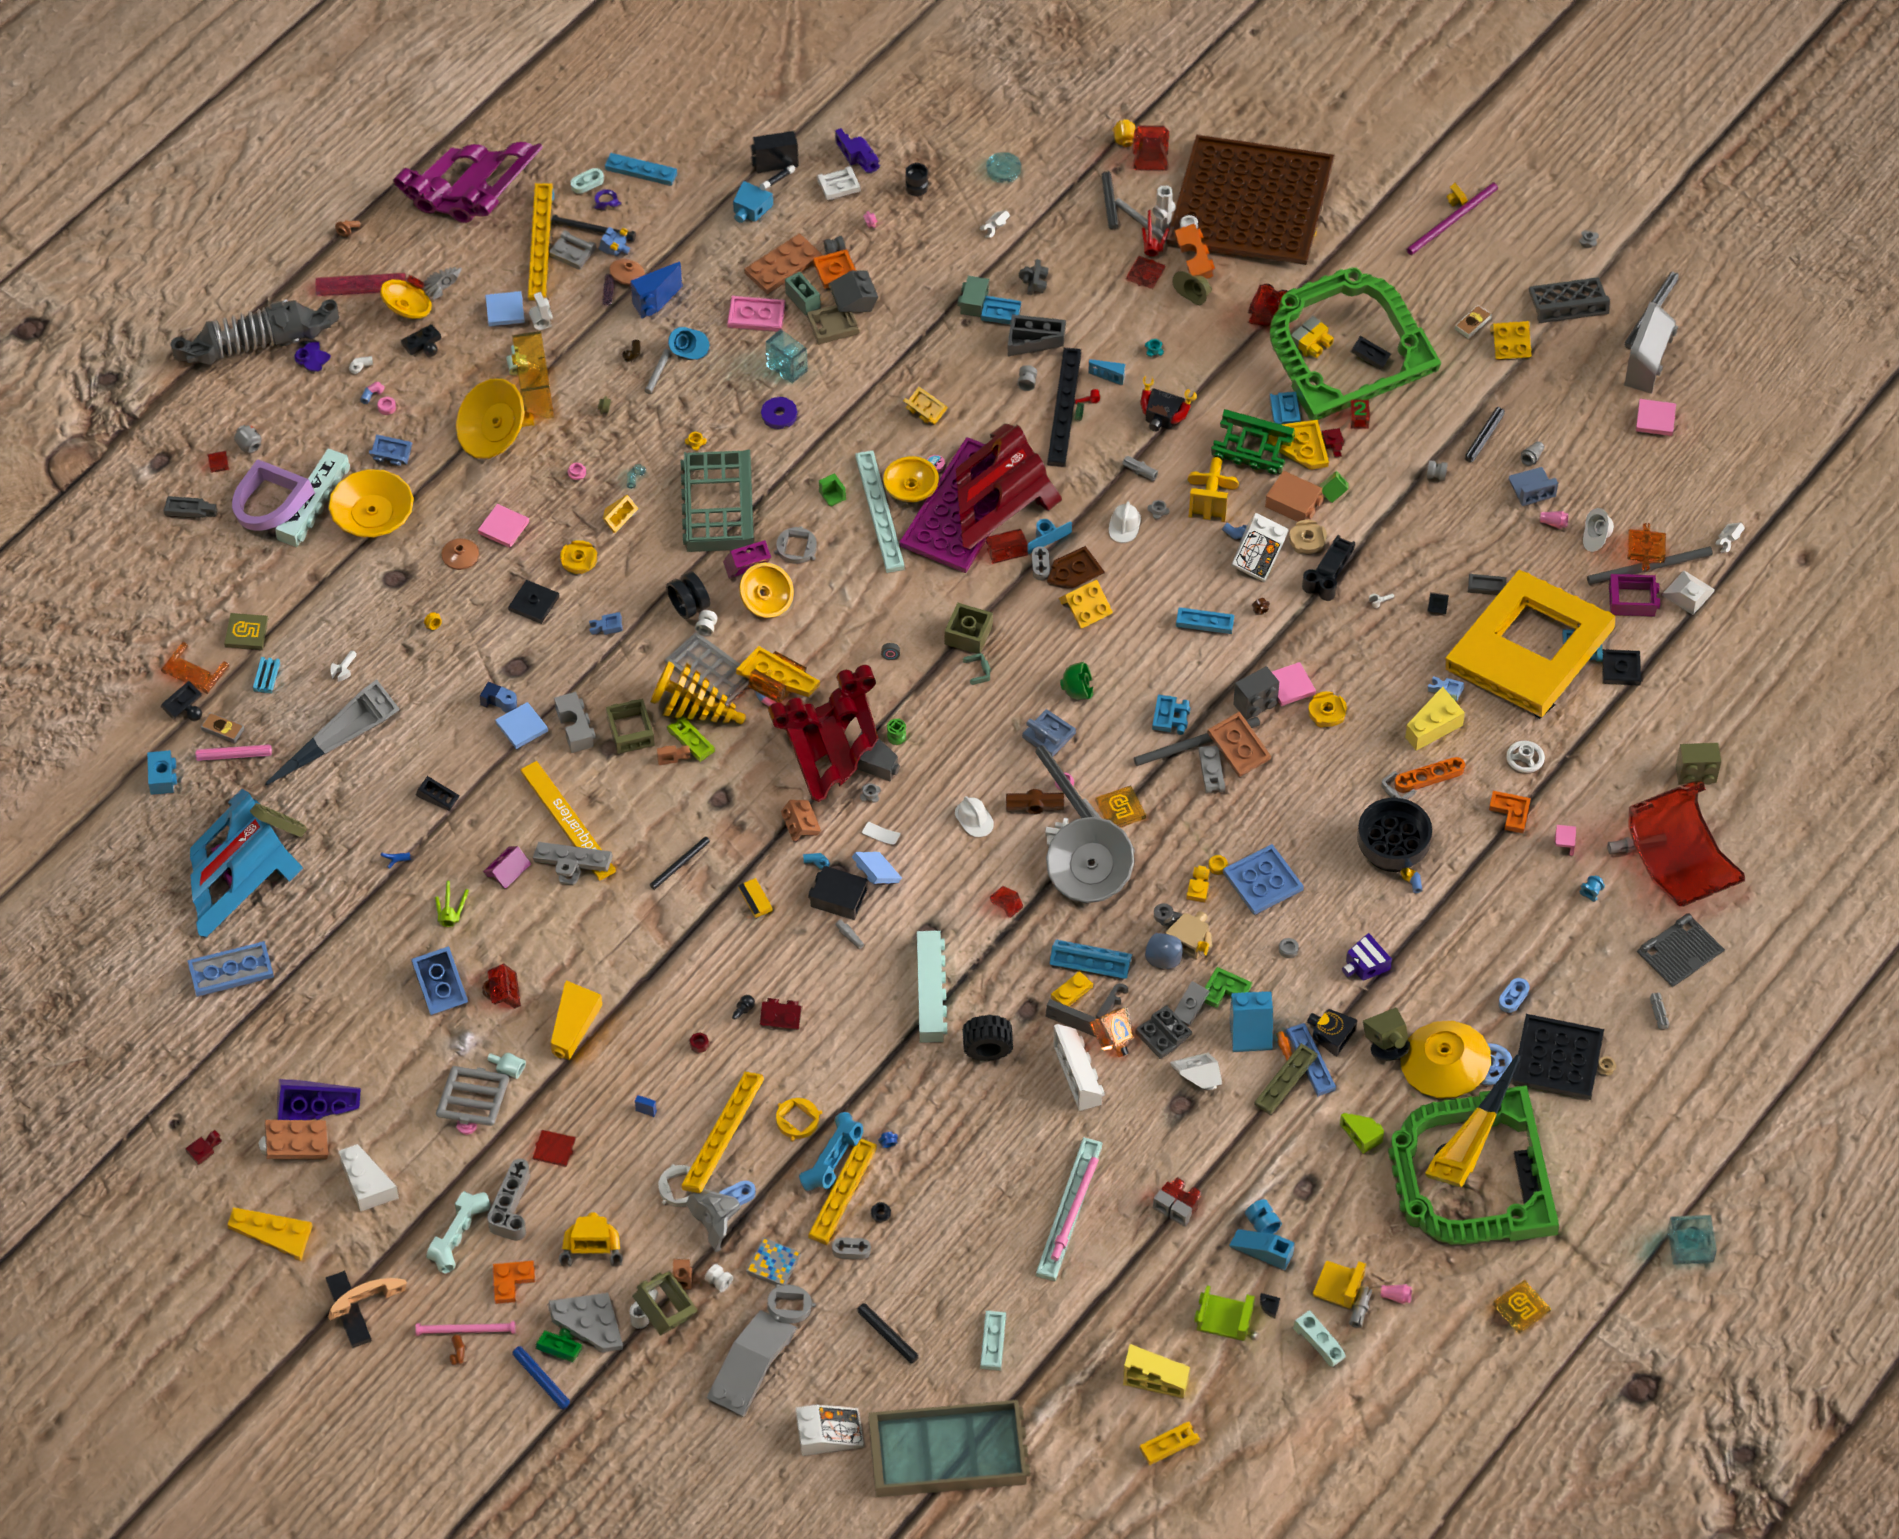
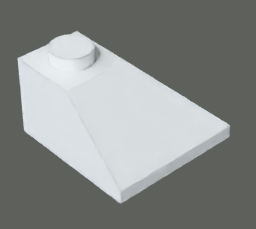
(1688, 592)
(1200, 1070)

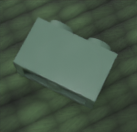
(802, 293)
(973, 296)

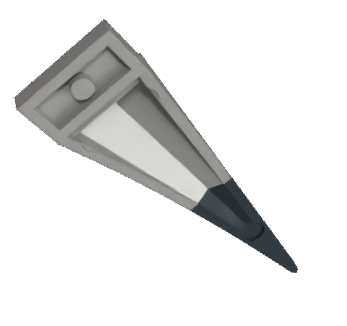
(360, 715)

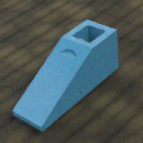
(1264, 1246)

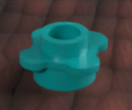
(1154, 343)

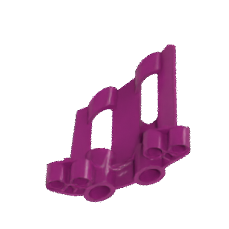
(470, 193)

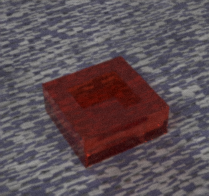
(218, 461)

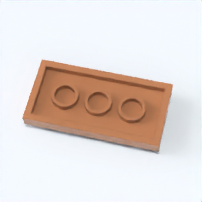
(782, 263)

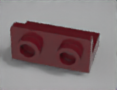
(781, 1014)

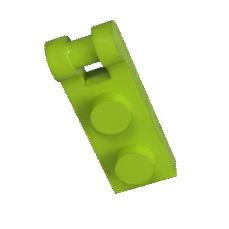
(691, 737)

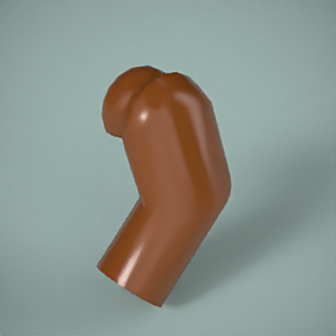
(459, 1348)

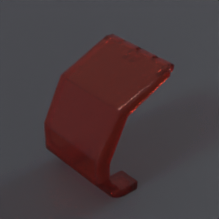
(1680, 847)

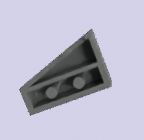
(1035, 334)

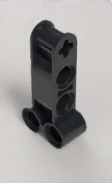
(1324, 577)

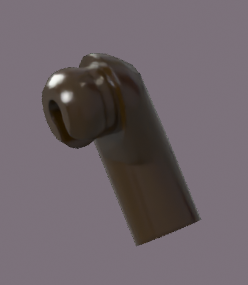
(634, 353)

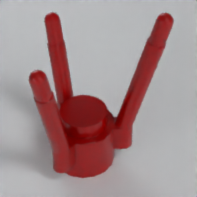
(1152, 246)

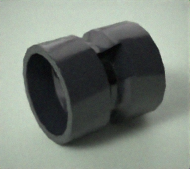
(916, 179)

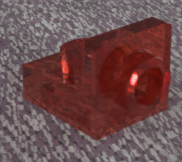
(1008, 900)

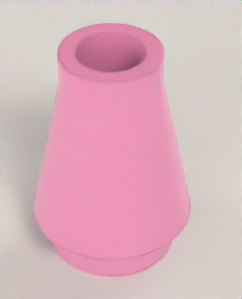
(1556, 519)
(1398, 1293)

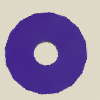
(779, 404)

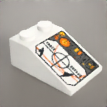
(1259, 547)
(828, 1429)

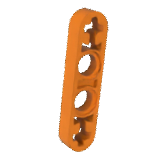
(1431, 777)

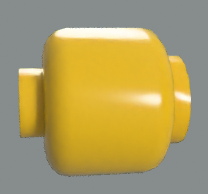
(1124, 133)

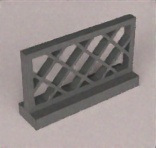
(1570, 308)

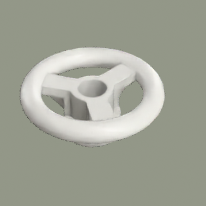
(1525, 754)

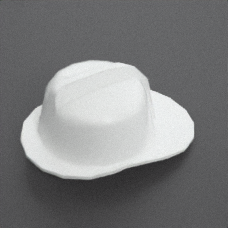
(1124, 523)
(1597, 529)
(974, 817)

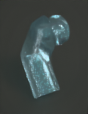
(633, 473)

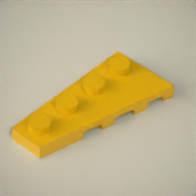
(780, 670)
(277, 1231)

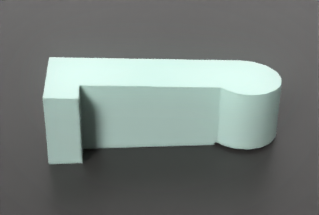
(1319, 1338)

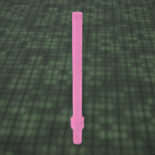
(1062, 1240)

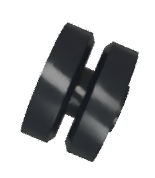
(688, 594)

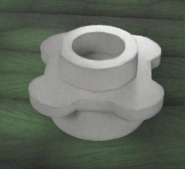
(1588, 239)
(1158, 509)
(870, 788)

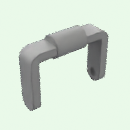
(1391, 792)

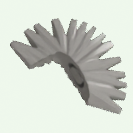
(438, 282)

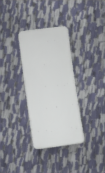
(881, 834)

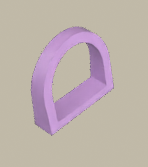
(261, 471)

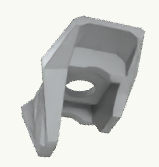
(714, 1212)

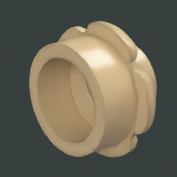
(1606, 1061)

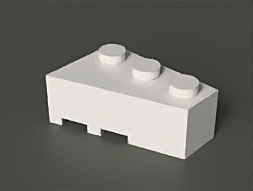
(366, 1179)

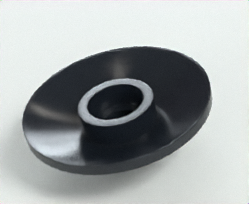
(1391, 1053)

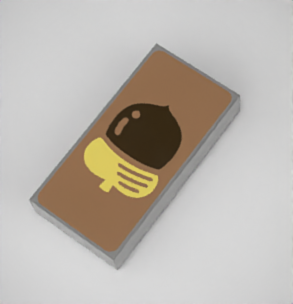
(222, 727)

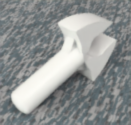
(343, 667)

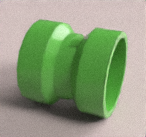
(896, 731)

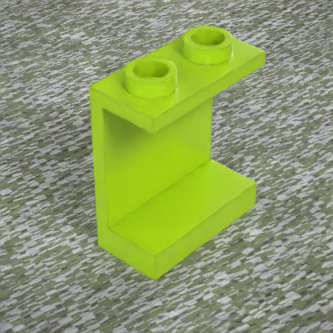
(1224, 1315)

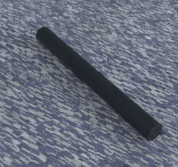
(680, 862)

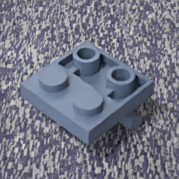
(1048, 731)

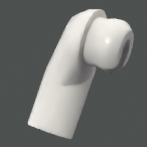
(358, 363)

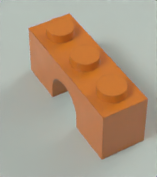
(1190, 240)

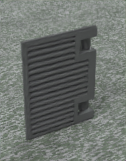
(1680, 951)

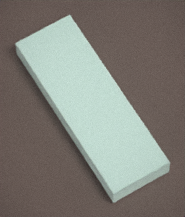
(993, 1340)

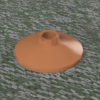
(626, 270)
(460, 559)

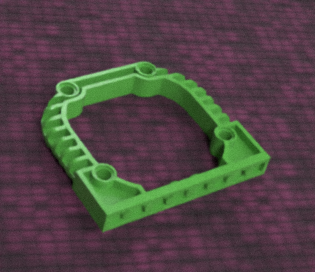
(1322, 399)
(1536, 1216)

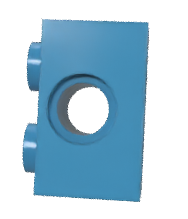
(161, 782)

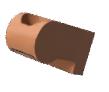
(683, 1272)

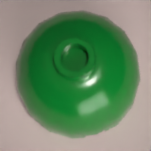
(1076, 681)

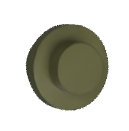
(604, 405)

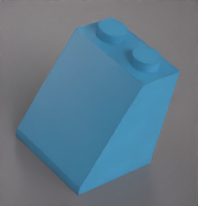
(1251, 1021)

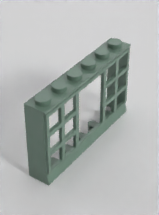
(710, 461)

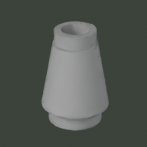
(1532, 453)

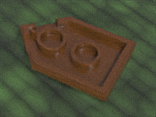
(1074, 569)

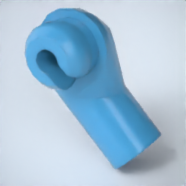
(816, 858)

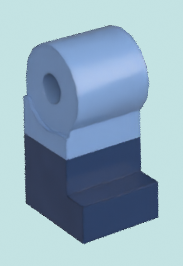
(499, 697)

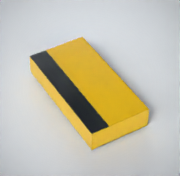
(755, 898)

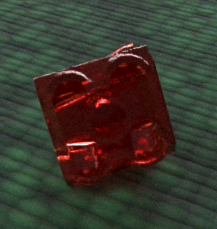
(1151, 148)
(1265, 304)

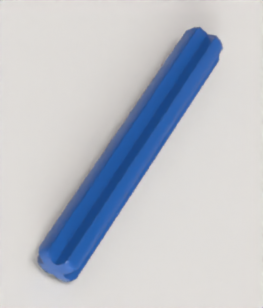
(541, 1377)

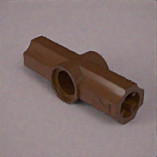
(1034, 801)

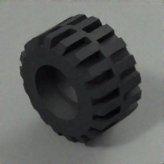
(987, 1037)

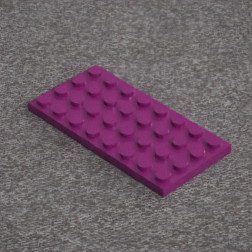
(937, 525)

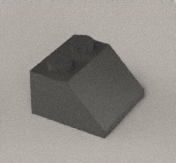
(854, 292)

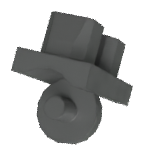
(1032, 276)

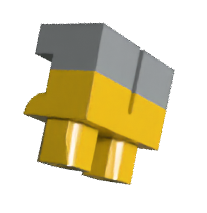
(1311, 336)

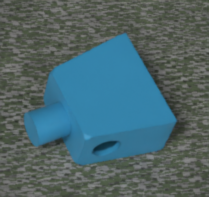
(751, 202)

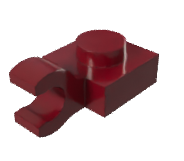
(1333, 439)
(202, 1149)

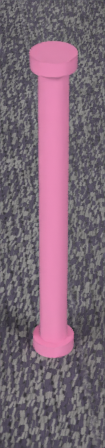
(465, 1328)

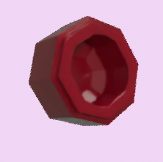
(699, 1042)

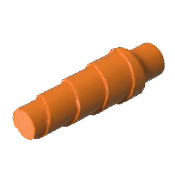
(1284, 1045)

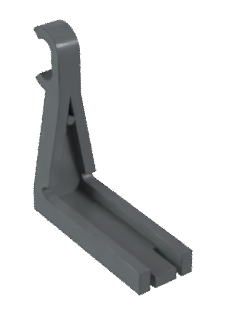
(1078, 1019)

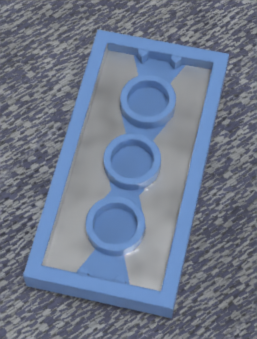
(230, 968)

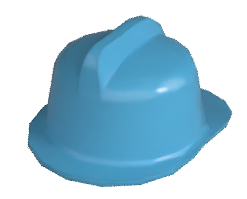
(688, 343)

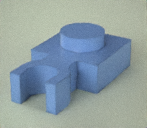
(609, 624)

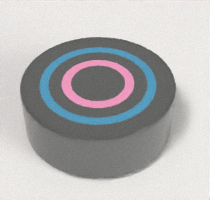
(890, 651)

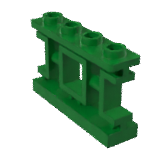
(1256, 428)

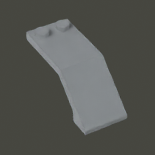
(749, 1362)

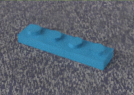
(641, 169)

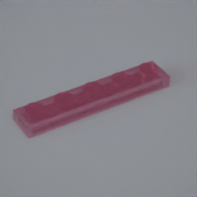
(354, 284)

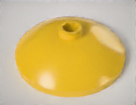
(405, 299)
(911, 472)
(775, 585)

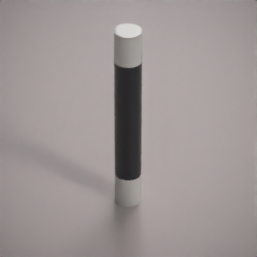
(777, 177)

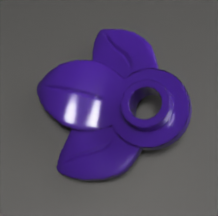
(312, 357)

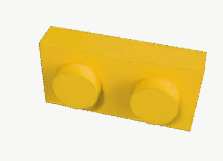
(1072, 989)

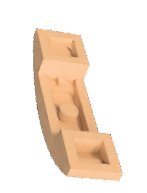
(389, 1286)

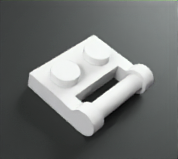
(838, 183)

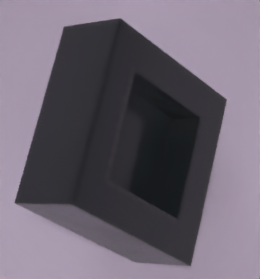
(1438, 603)

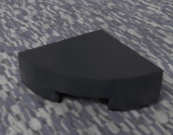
(1269, 1304)

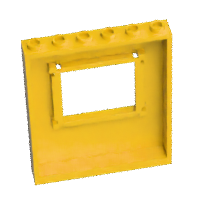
(1515, 671)

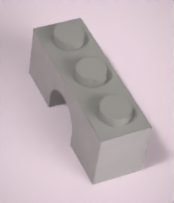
(571, 708)

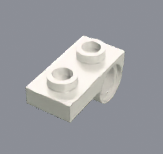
(541, 314)

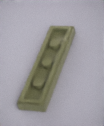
(1285, 1079)

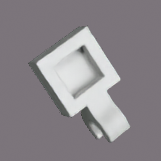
(996, 220)
(1729, 533)

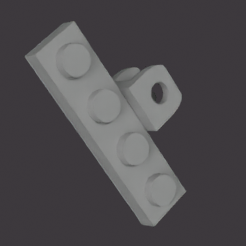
(570, 860)

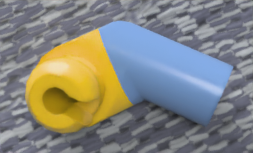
(1412, 877)

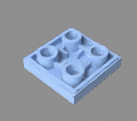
(505, 308)
(521, 725)
(876, 867)

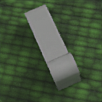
(512, 1197)

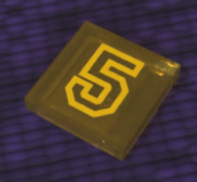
(1121, 807)
(1521, 1306)

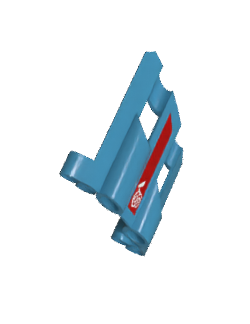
(250, 852)

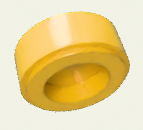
(1216, 864)

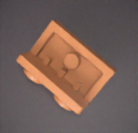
(800, 819)

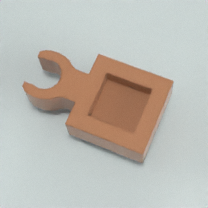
(670, 754)

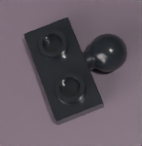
(424, 340)
(182, 701)

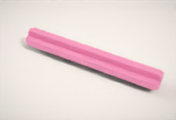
(233, 752)

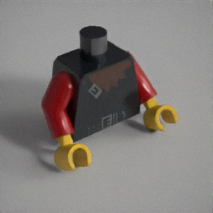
(1164, 408)

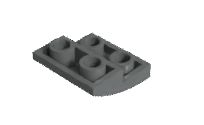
(1163, 1032)

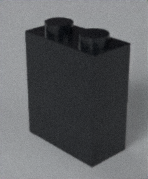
(774, 152)
(838, 892)

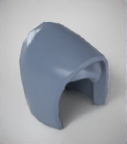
(1164, 951)

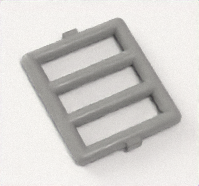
(452, 1084)

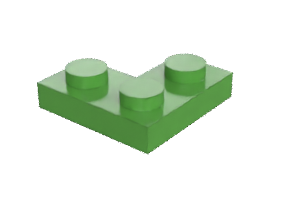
(1224, 983)

